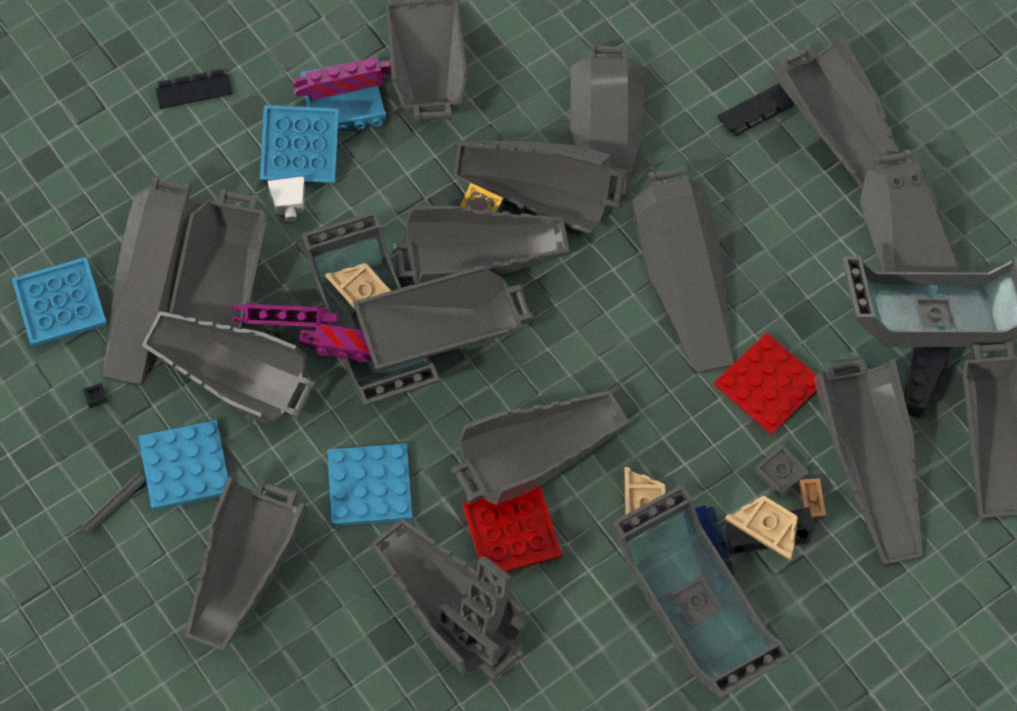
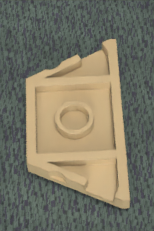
(357, 283)
(640, 490)
(768, 524)

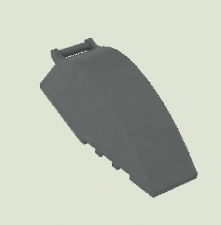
(608, 107)

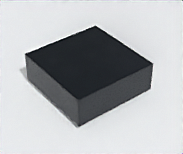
(95, 395)

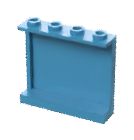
(356, 108)

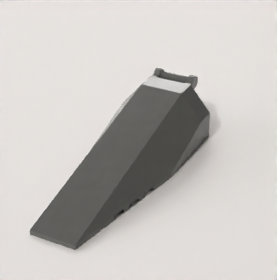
(839, 105)
(686, 265)
(145, 276)
(876, 452)

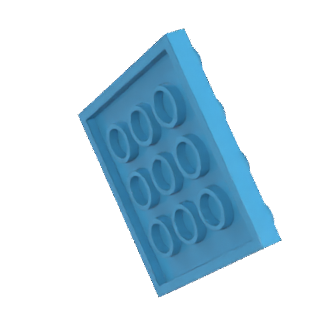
(299, 143)
(59, 302)
(184, 465)
(369, 484)

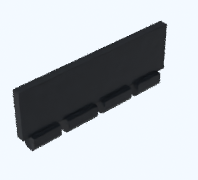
(189, 91)
(751, 110)

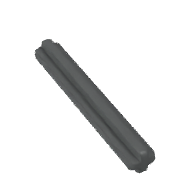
(113, 503)

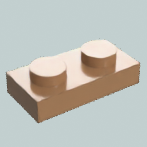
(812, 497)

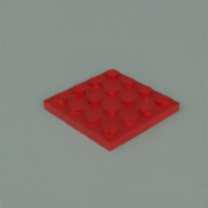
(768, 383)
(514, 531)

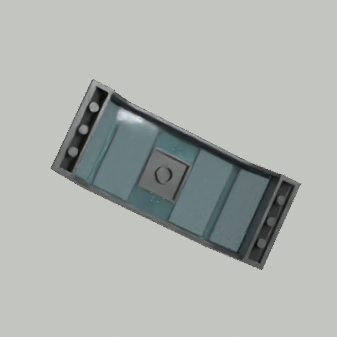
(346, 246)
(934, 306)
(696, 594)

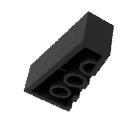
(922, 376)
(742, 542)

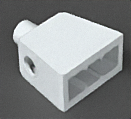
(288, 196)

